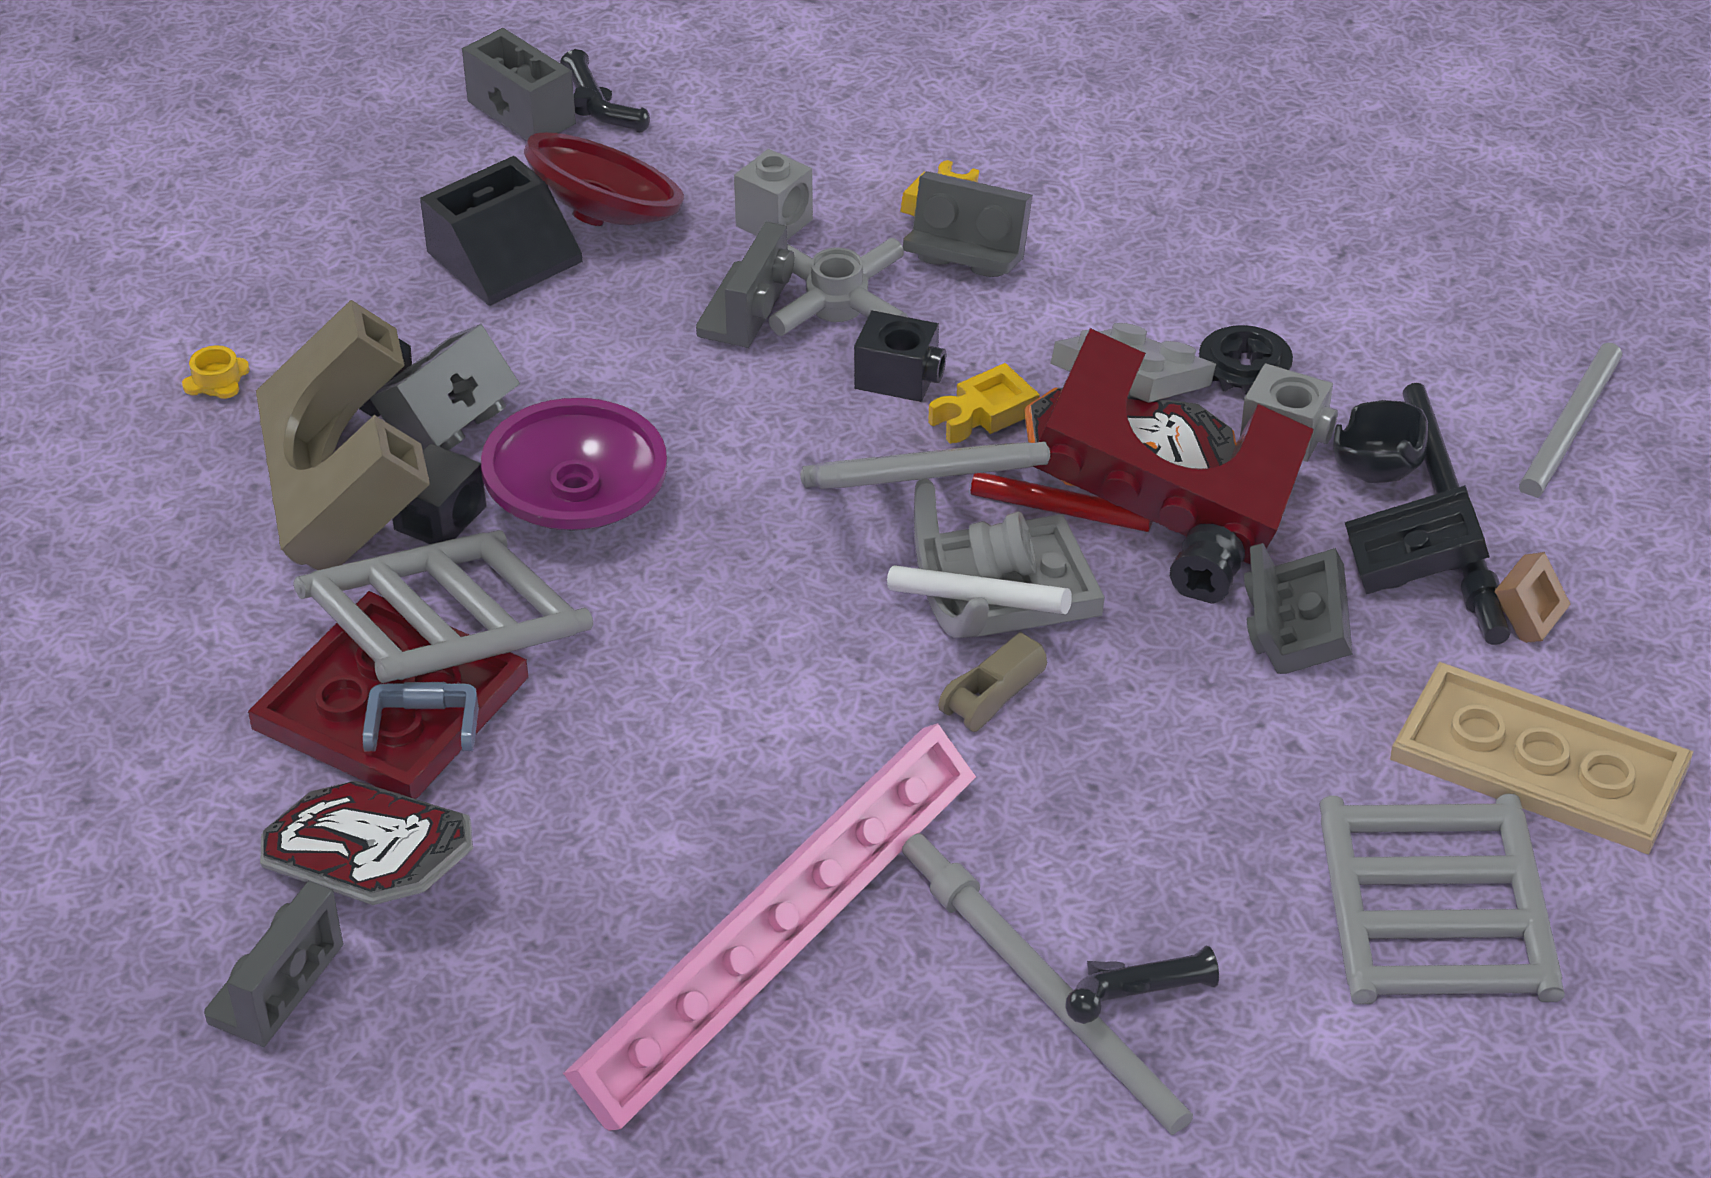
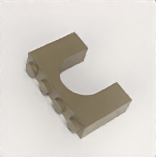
(338, 499)

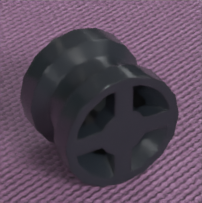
(1207, 563)

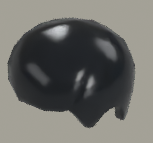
(1382, 441)

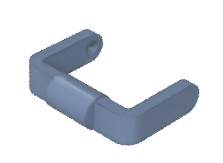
(421, 696)

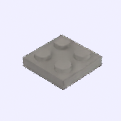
(1165, 370)

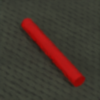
(1056, 501)

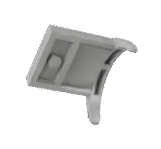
(1058, 565)

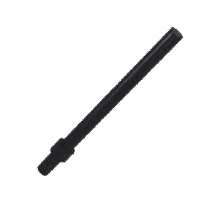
(1478, 582)

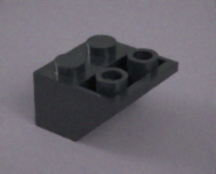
(498, 230)

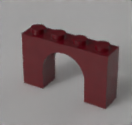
(1102, 455)

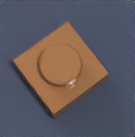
(1532, 597)

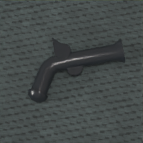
(593, 100)
(1115, 980)

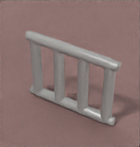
(925, 465)
(446, 645)
(1515, 867)

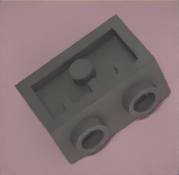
(969, 224)
(279, 968)

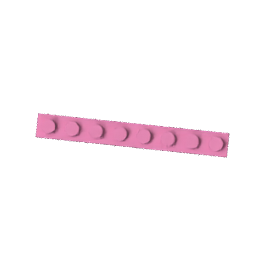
(767, 929)

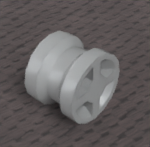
(1003, 547)

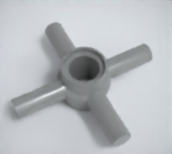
(837, 285)

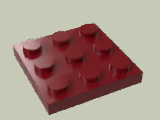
(325, 700)

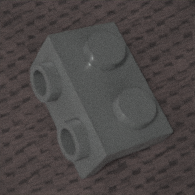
(749, 290)
(1298, 609)

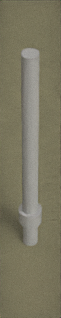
(960, 891)

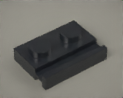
(1416, 540)

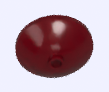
(601, 181)

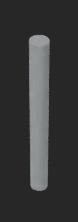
(1570, 420)

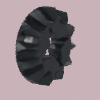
(1260, 346)

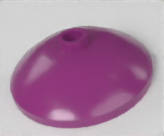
(574, 463)

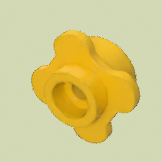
(215, 372)

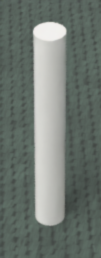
(968, 587)

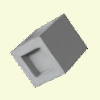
(775, 192)
(1295, 397)

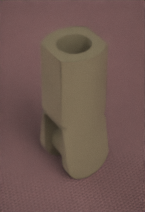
(995, 679)

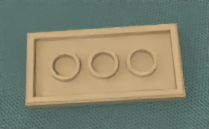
(1545, 753)

